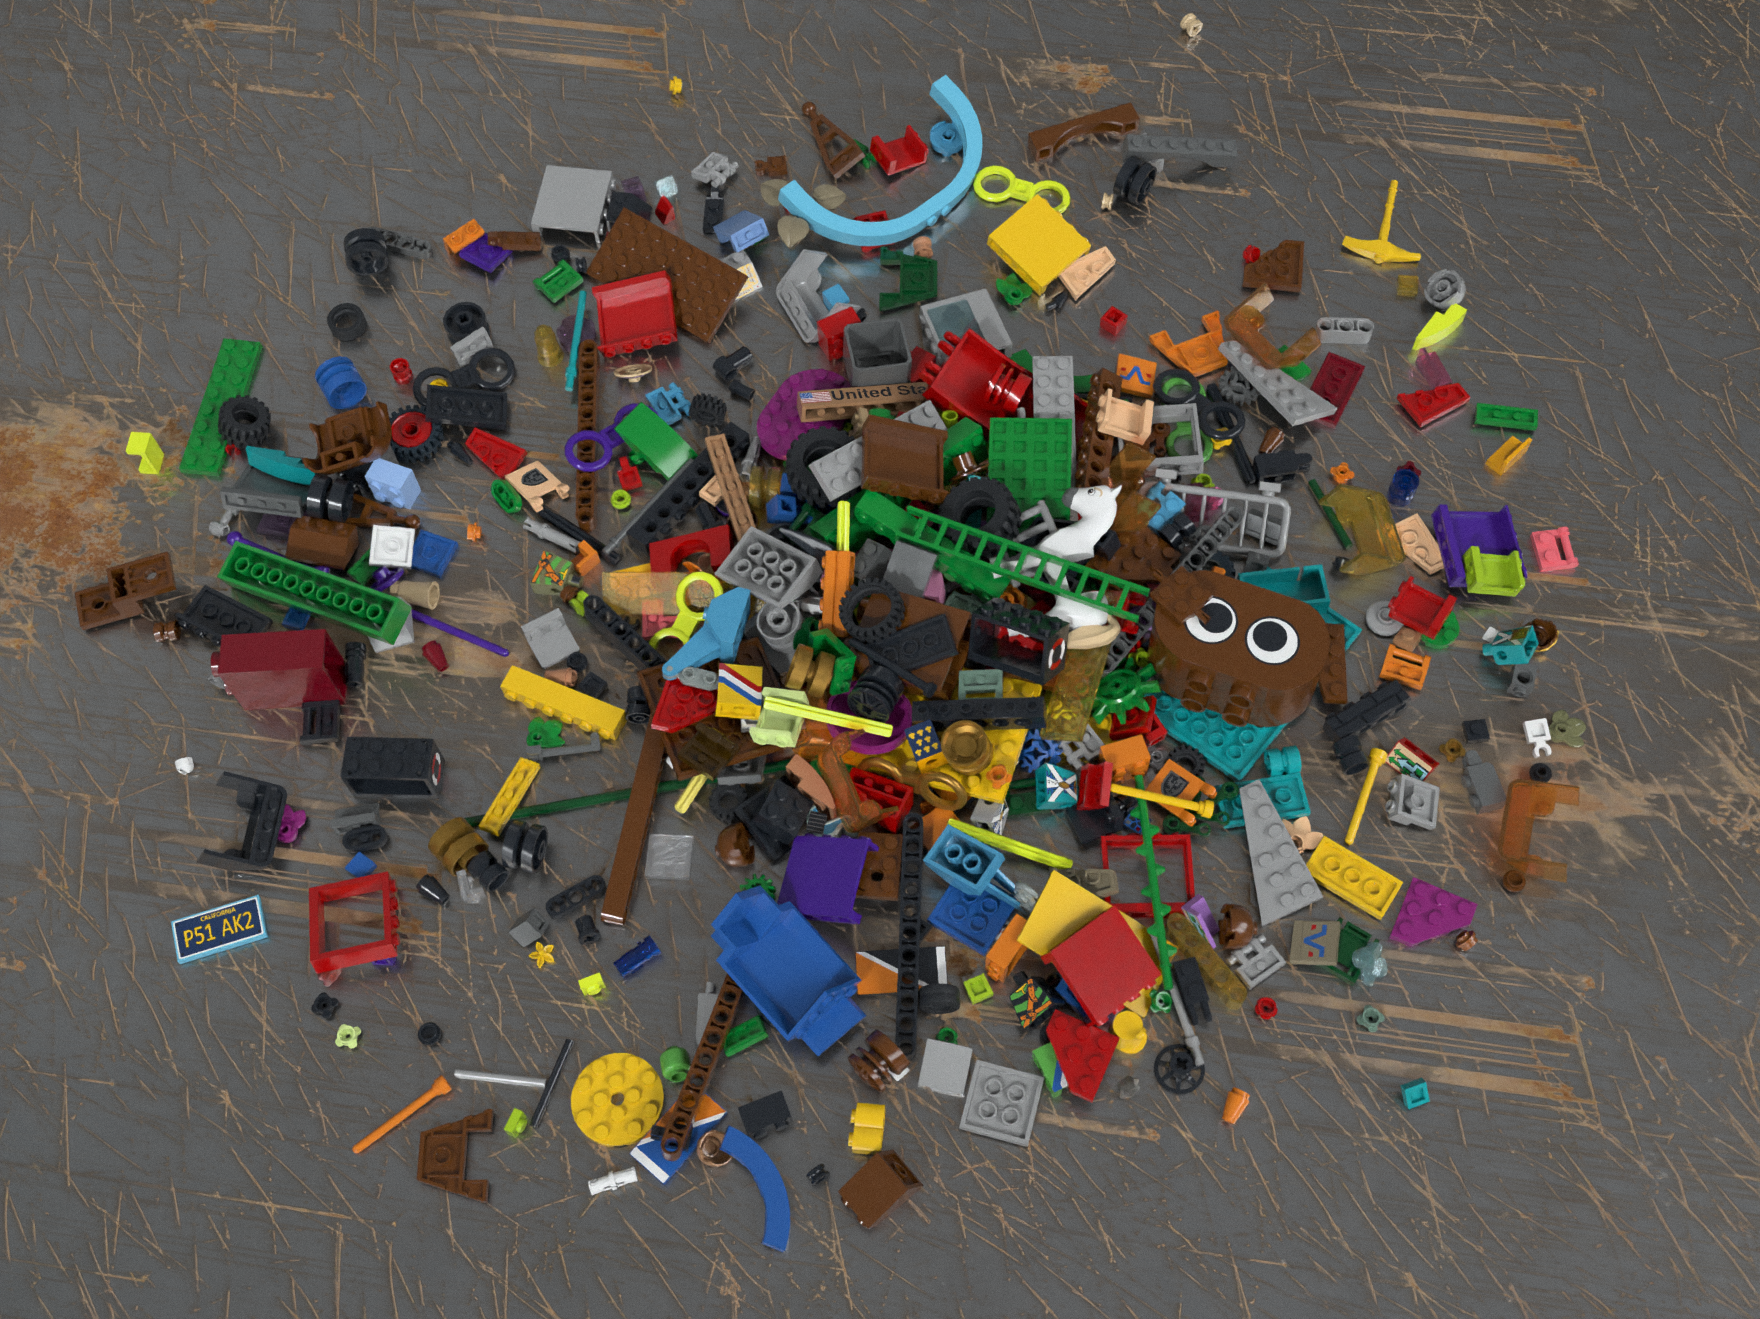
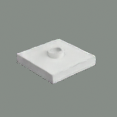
(392, 547)

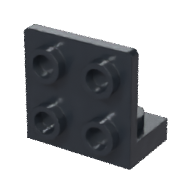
(1096, 823)

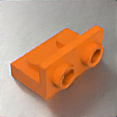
(463, 236)

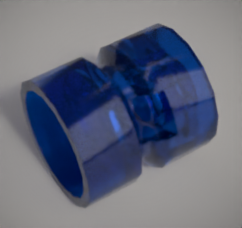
(1403, 487)

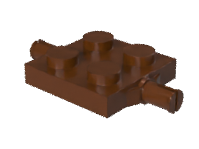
(1181, 595)

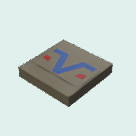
(1315, 942)

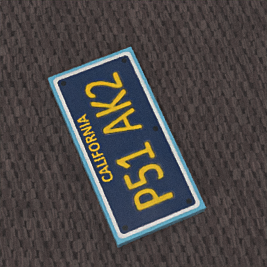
(219, 929)

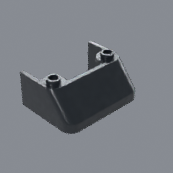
(267, 808)

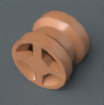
(923, 247)

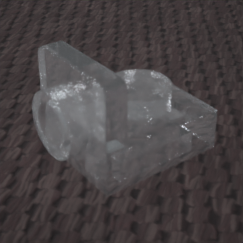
(467, 888)

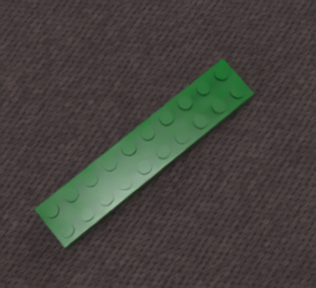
(961, 438)
(315, 592)

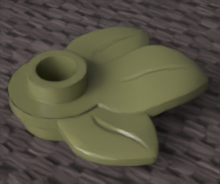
(1566, 729)

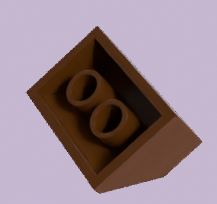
(322, 542)

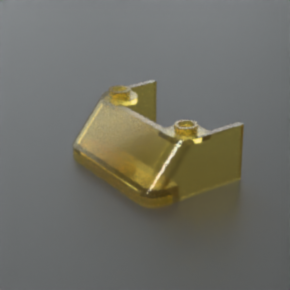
(1372, 527)

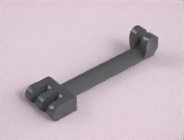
(536, 754)

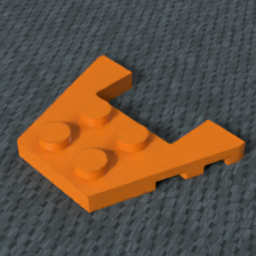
(1197, 354)

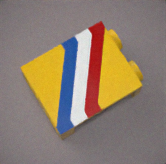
(739, 691)

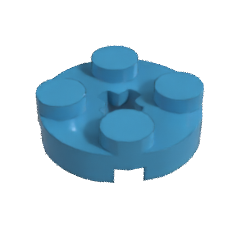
(942, 145)

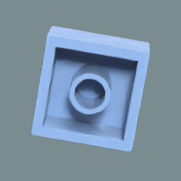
(393, 483)

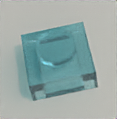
(666, 186)

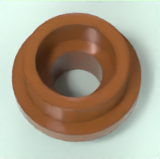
(1466, 940)

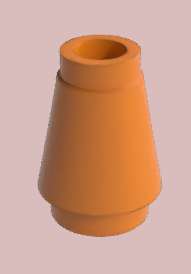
(1235, 1104)

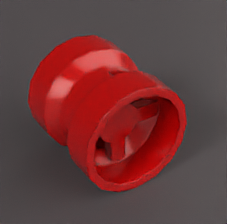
(401, 371)

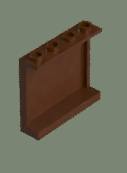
(903, 459)

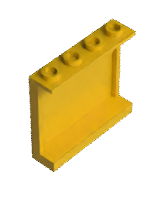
(1038, 243)

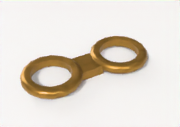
(920, 782)

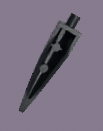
(812, 545)

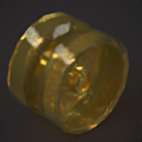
(763, 486)

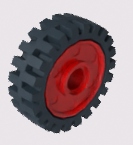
(414, 437)

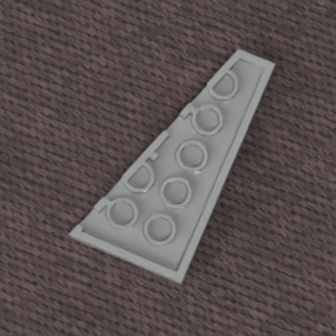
(1283, 392)

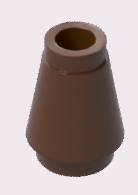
(1271, 440)

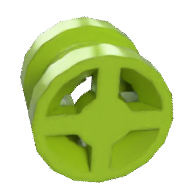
(577, 603)

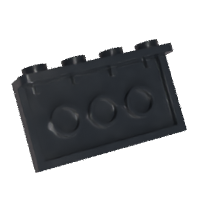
(216, 615)

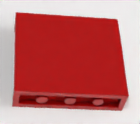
(635, 314)
(1104, 965)

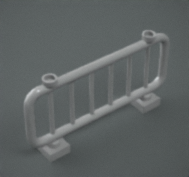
(1267, 497)

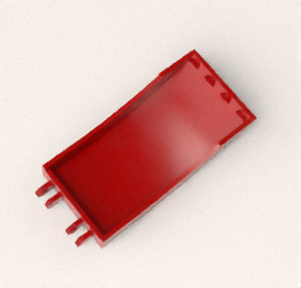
(964, 377)

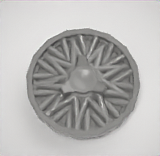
(1378, 619)

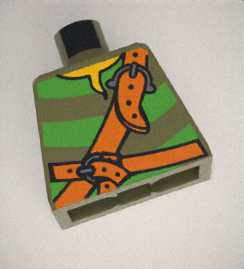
(554, 574)

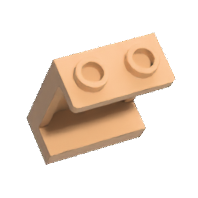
(1124, 418)

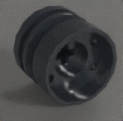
(875, 693)

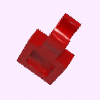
(628, 475)

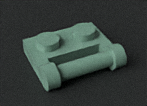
(980, 682)

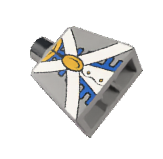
(990, 816)

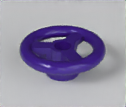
(385, 578)

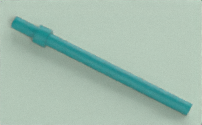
(571, 370)

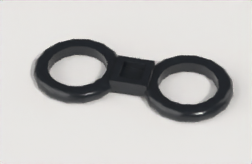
(467, 376)
(1204, 405)

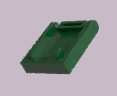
(1350, 940)

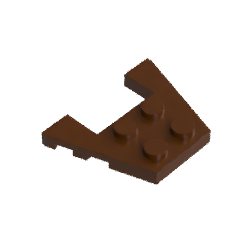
(444, 1156)

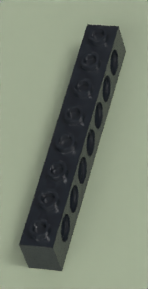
(678, 491)

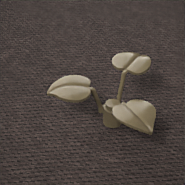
(790, 227)

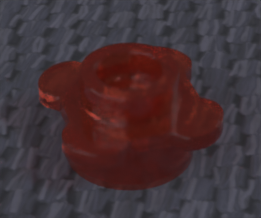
(329, 976)

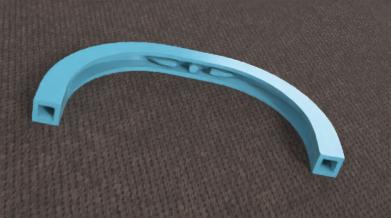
(887, 232)

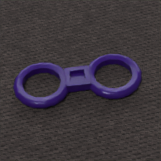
(607, 438)

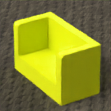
(148, 448)

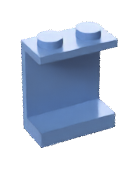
(741, 230)

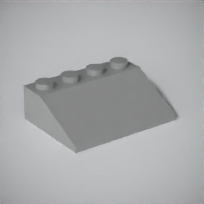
(769, 568)

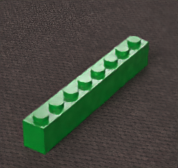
(888, 518)

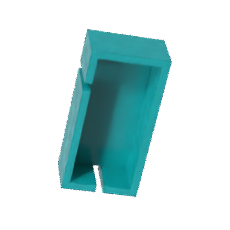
(1309, 589)

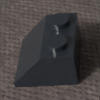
(629, 201)

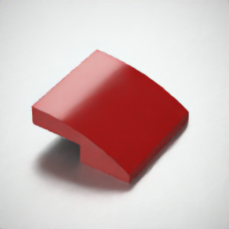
(1095, 786)

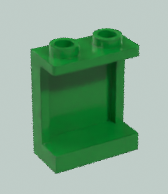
(844, 661)

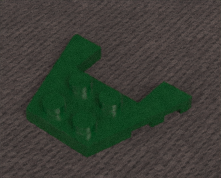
(917, 279)

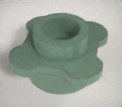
(1377, 1017)

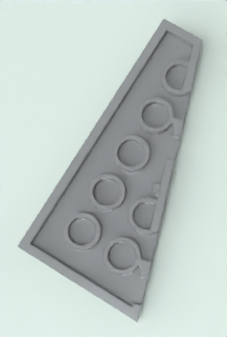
(1277, 867)

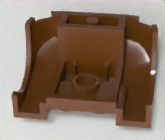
(350, 439)

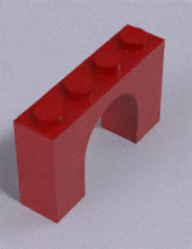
(668, 553)

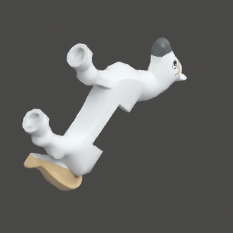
(1074, 544)

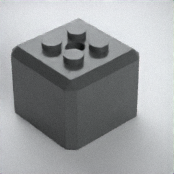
(876, 353)

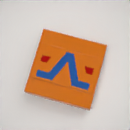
(1137, 375)

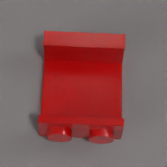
(899, 153)

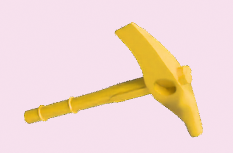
(1380, 249)

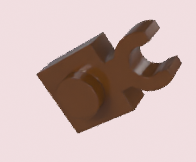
(774, 165)

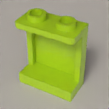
(1493, 573)

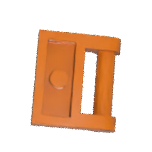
(1402, 671)

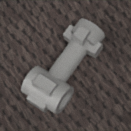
(221, 528)

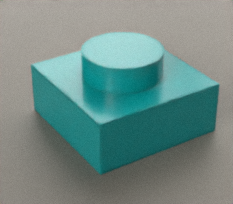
(1415, 1093)

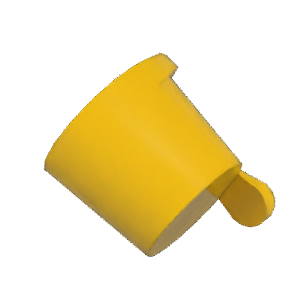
(1130, 1030)

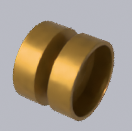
(816, 673)
(967, 747)
(456, 845)

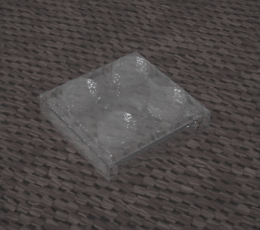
(669, 857)

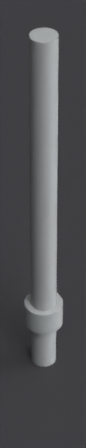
(1192, 1041)

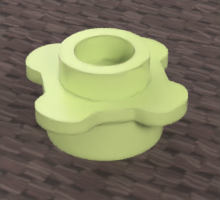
(345, 1030)

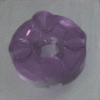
(566, 330)

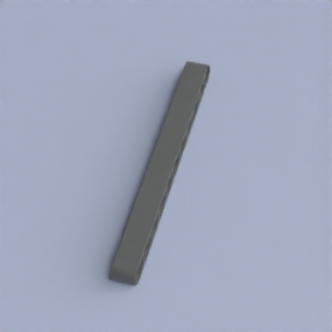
(1198, 554)

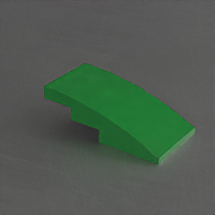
(654, 441)

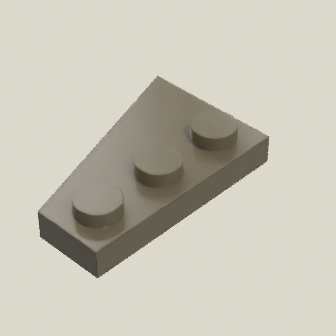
(1097, 881)

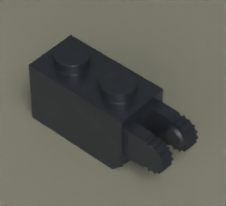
(1280, 466)
(1192, 988)

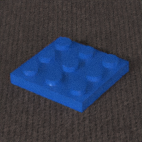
(971, 918)

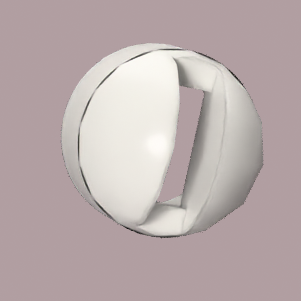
(184, 765)

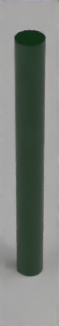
(1331, 515)

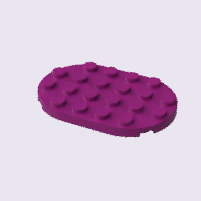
(780, 419)

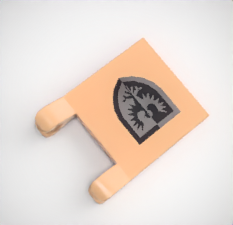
(534, 482)

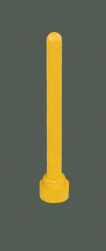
(1376, 758)
(1204, 808)

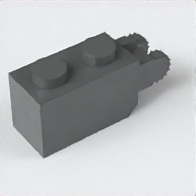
(1482, 784)

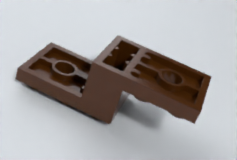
(125, 590)
(886, 861)

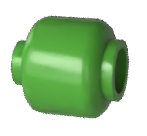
(675, 1063)

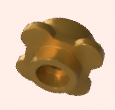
(1456, 746)

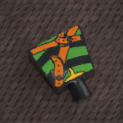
(1033, 1000)

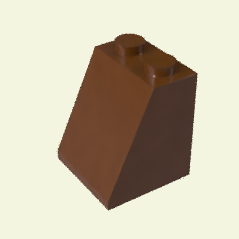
(879, 1188)

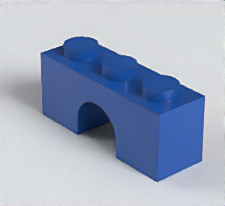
(784, 509)

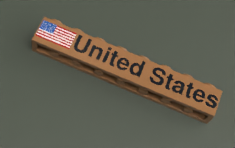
(844, 402)

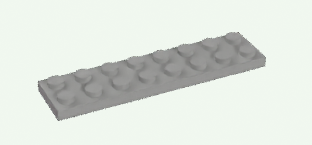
(842, 468)

